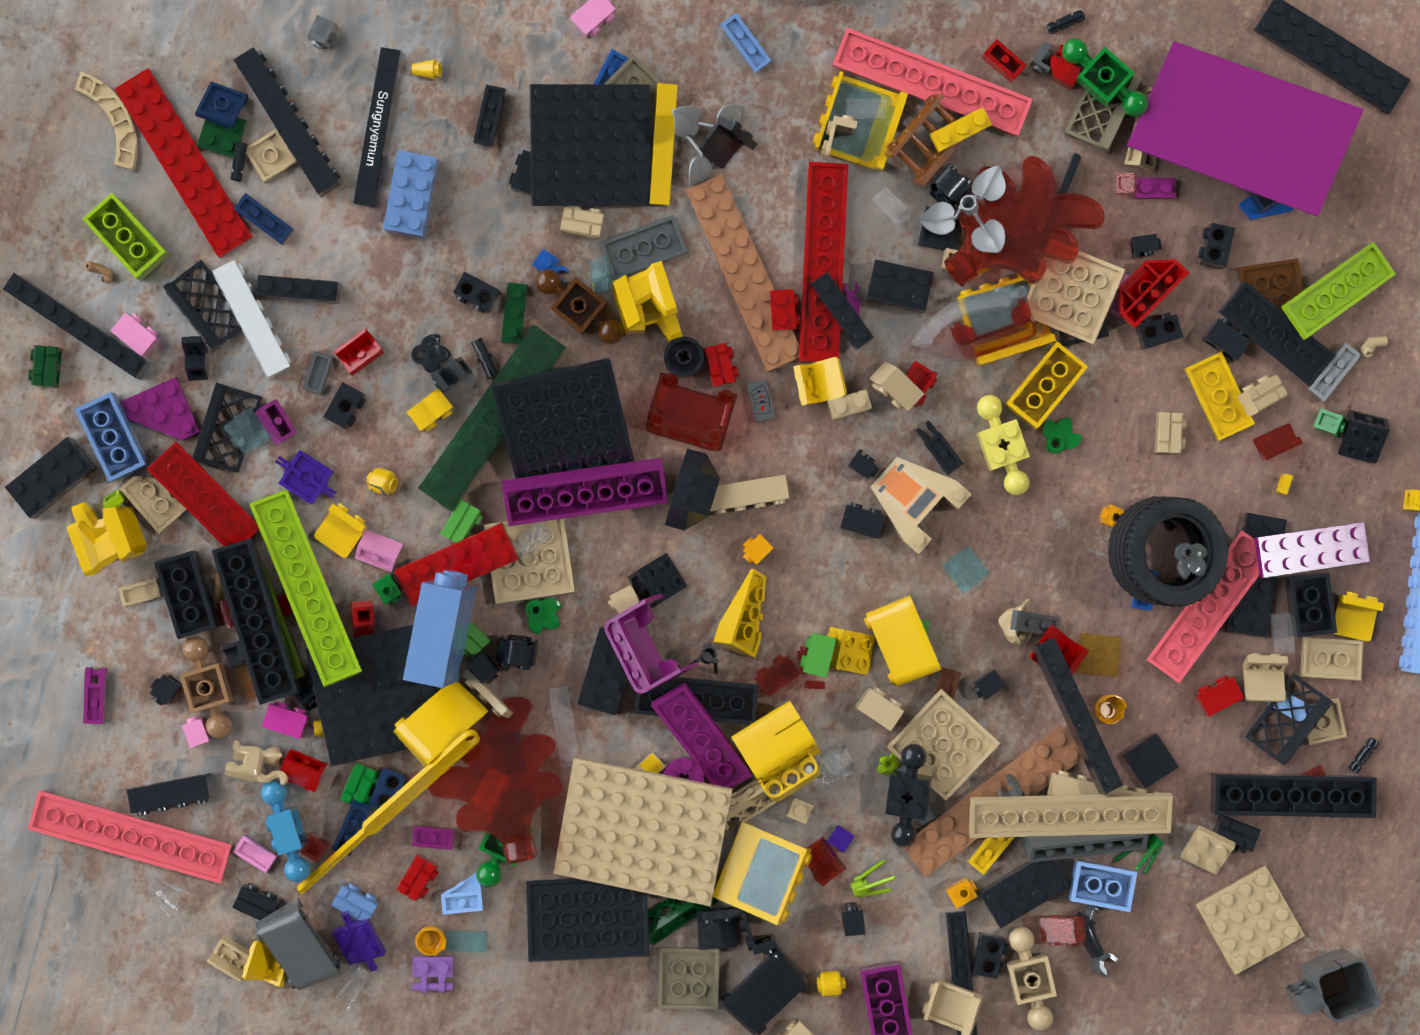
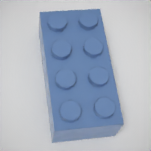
(411, 194)
(112, 437)

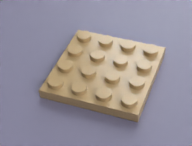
(1075, 295)
(541, 573)
(951, 740)
(1249, 919)

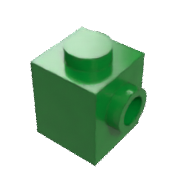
(388, 589)

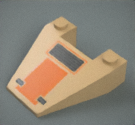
(910, 493)

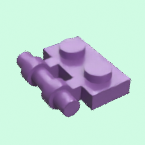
(433, 967)

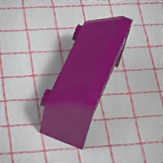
(637, 650)

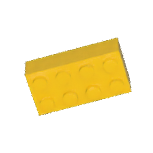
(1046, 385)

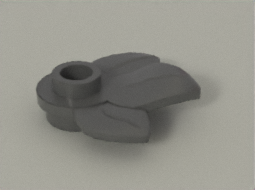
(1192, 561)

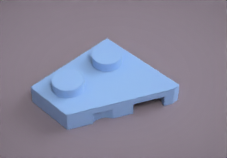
(463, 897)

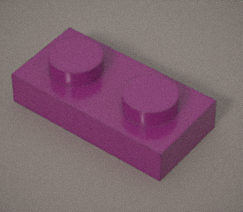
(1156, 188)
(433, 837)

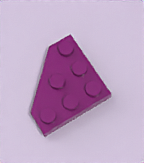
(163, 410)

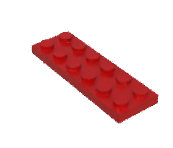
(203, 496)
(471, 556)

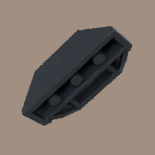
(693, 491)

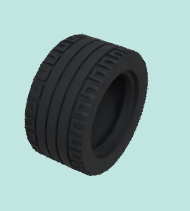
(1129, 541)

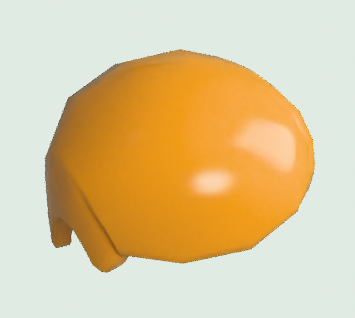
(1110, 709)
(430, 940)

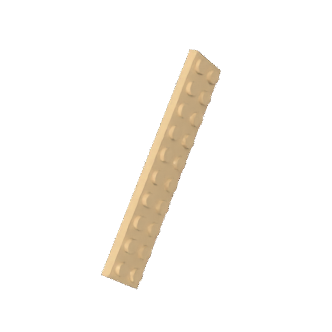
(1070, 815)

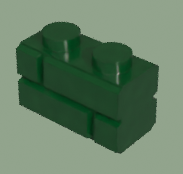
(45, 366)

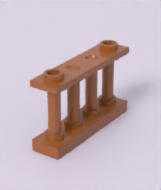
(934, 159)

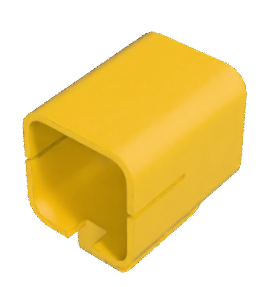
(778, 749)

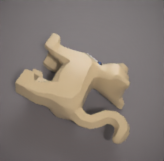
(253, 761)

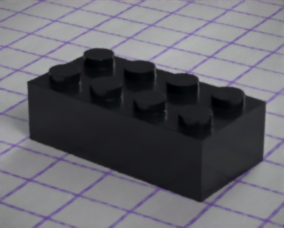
(51, 477)
(187, 594)
(604, 678)
(1022, 890)

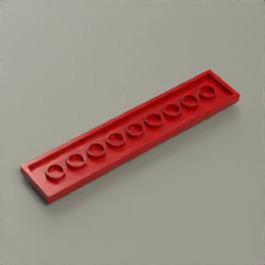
(183, 163)
(822, 254)

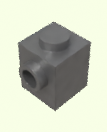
(322, 32)

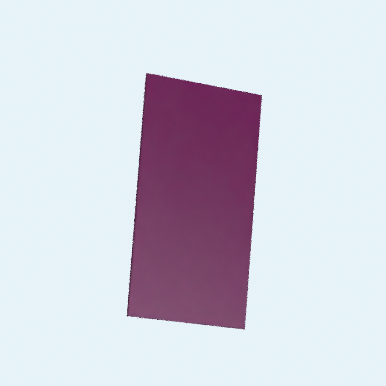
(1245, 128)

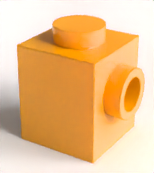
(1110, 515)
(756, 549)
(961, 892)

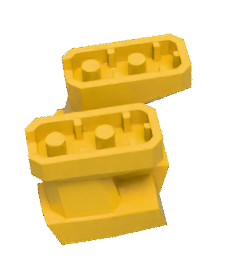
(647, 301)
(107, 539)

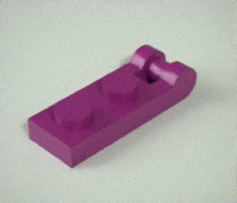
(94, 696)

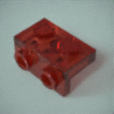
(777, 675)
(824, 862)

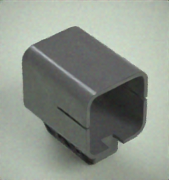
(1359, 998)

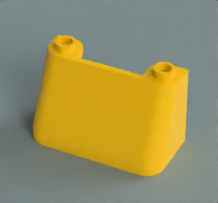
(903, 641)
(439, 722)

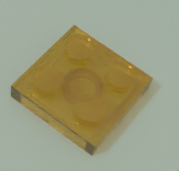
(1102, 654)

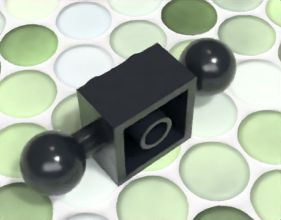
(919, 786)

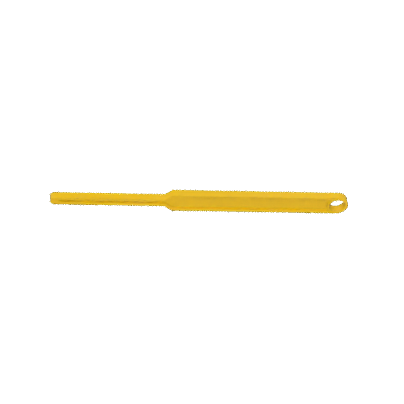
(397, 803)

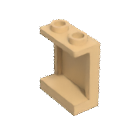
(953, 1006)

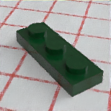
(514, 313)

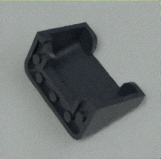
(765, 991)

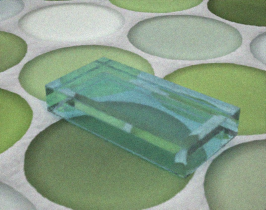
(465, 941)

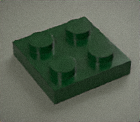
(220, 138)

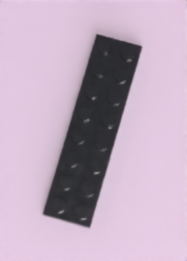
(1332, 55)

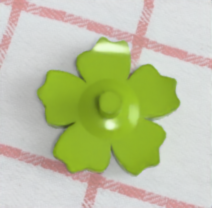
(888, 764)

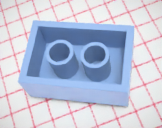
(1102, 885)

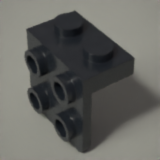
(725, 140)
(758, 946)

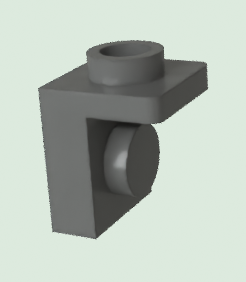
(1042, 55)

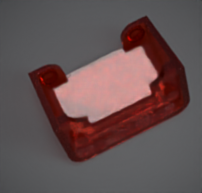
(974, 346)
(690, 414)

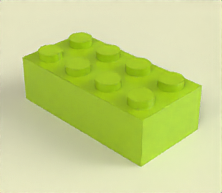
(126, 236)

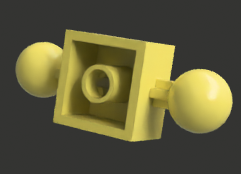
(1016, 481)

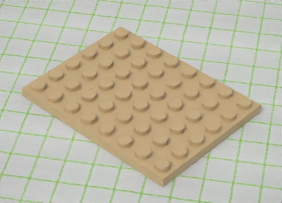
(642, 831)

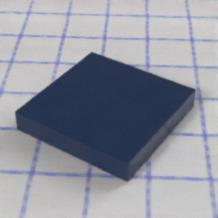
(221, 105)

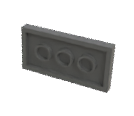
(643, 247)

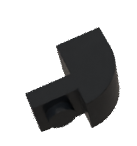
(195, 358)
(451, 375)

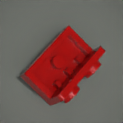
(783, 310)
(359, 351)
(922, 378)

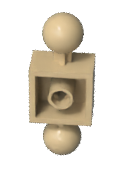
(1042, 987)

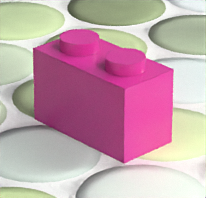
(286, 720)

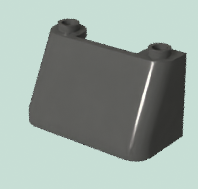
(297, 946)

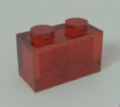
(1062, 929)

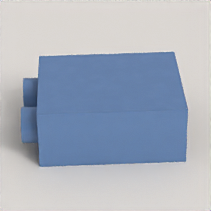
(440, 630)

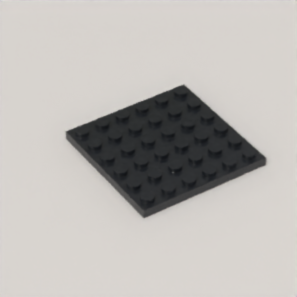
(590, 144)
(563, 420)
(364, 708)

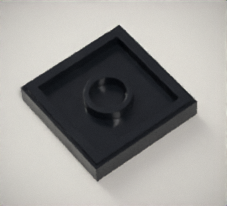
(940, 242)
(1150, 760)

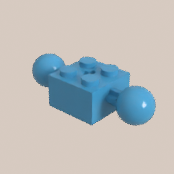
(286, 831)

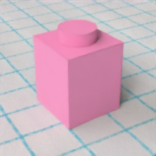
(196, 731)

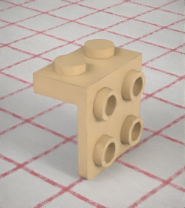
(841, 124)
(1264, 677)

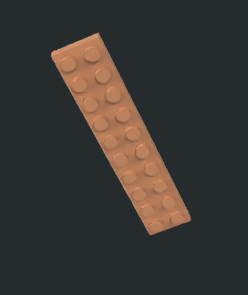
(742, 269)
(1033, 770)

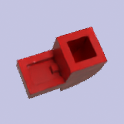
(1063, 71)
(362, 618)

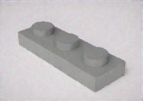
(1334, 372)

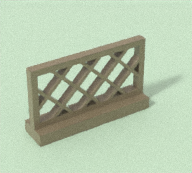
(1114, 124)

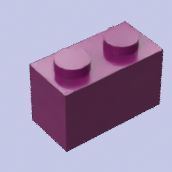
(276, 422)

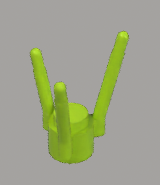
(862, 888)

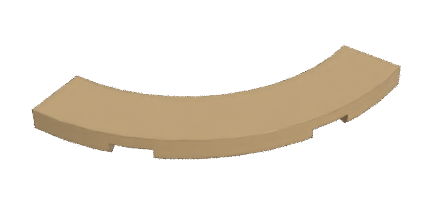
(119, 116)

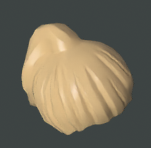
(1014, 636)

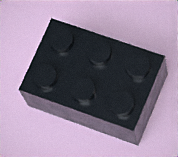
(899, 286)
(1311, 604)

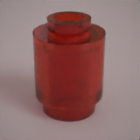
(224, 614)

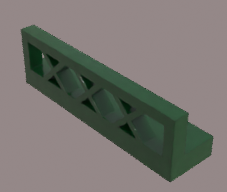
(677, 917)

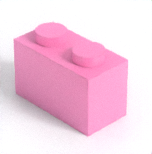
(592, 16)
(135, 334)

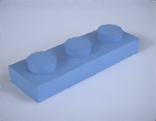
(745, 43)

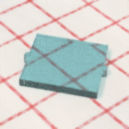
(600, 274)
(246, 431)
(965, 569)

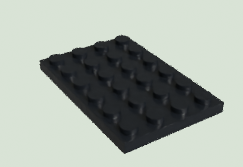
(585, 921)

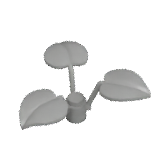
(686, 124)
(988, 237)

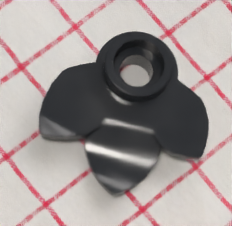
(433, 353)

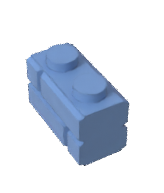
(359, 905)

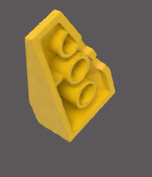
(741, 621)

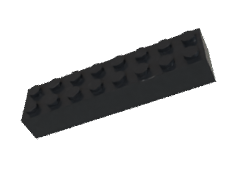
(256, 621)
(1293, 795)

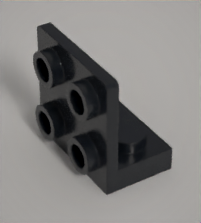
(1364, 436)
(657, 578)
(717, 927)

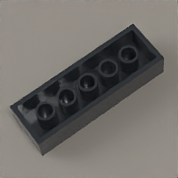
(722, 699)

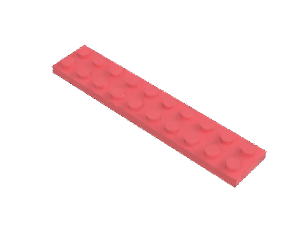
(923, 77)
(130, 836)

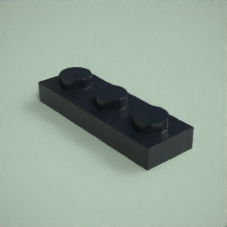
(489, 116)

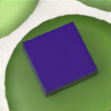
(840, 838)

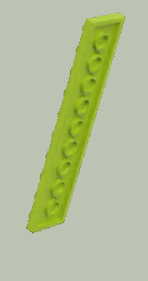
(305, 588)

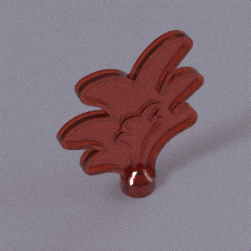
(1032, 224)
(502, 782)

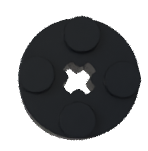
(949, 186)
(679, 347)
(517, 651)

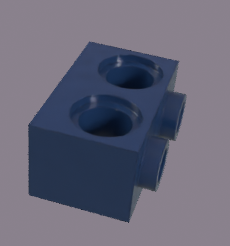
(384, 788)

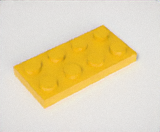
(1218, 396)

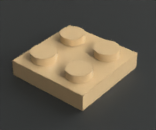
(1207, 849)

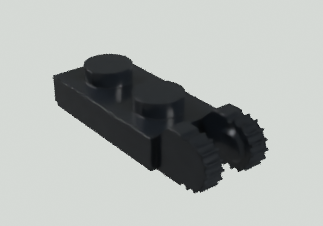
(940, 449)

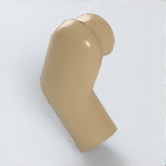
(1371, 343)

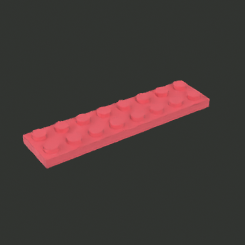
(1203, 619)

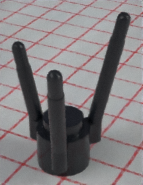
(708, 656)

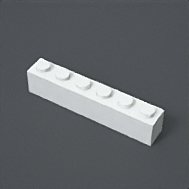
(251, 320)

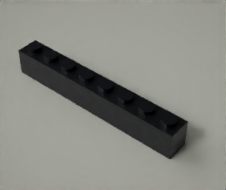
(287, 121)
(77, 326)
(1077, 716)

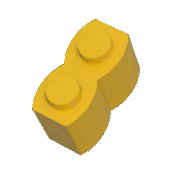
(430, 410)

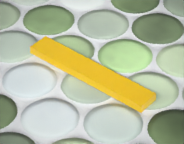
(663, 144)

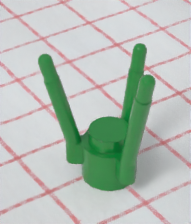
(1153, 847)

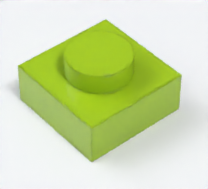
(114, 499)

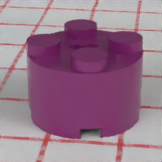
(686, 766)

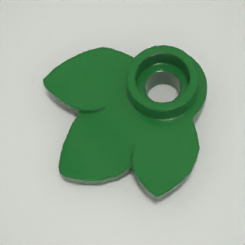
(1062, 433)
(545, 616)

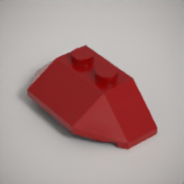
(1148, 288)

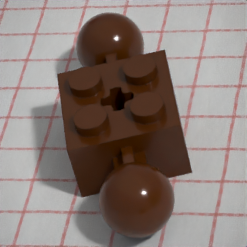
(549, 282)

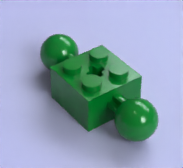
(1076, 52)
(489, 873)

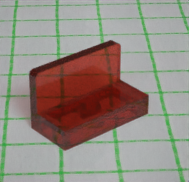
(1276, 442)

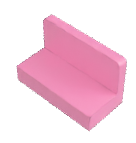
(378, 550)

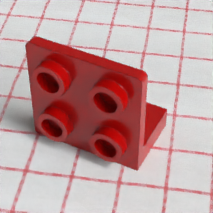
(1072, 651)

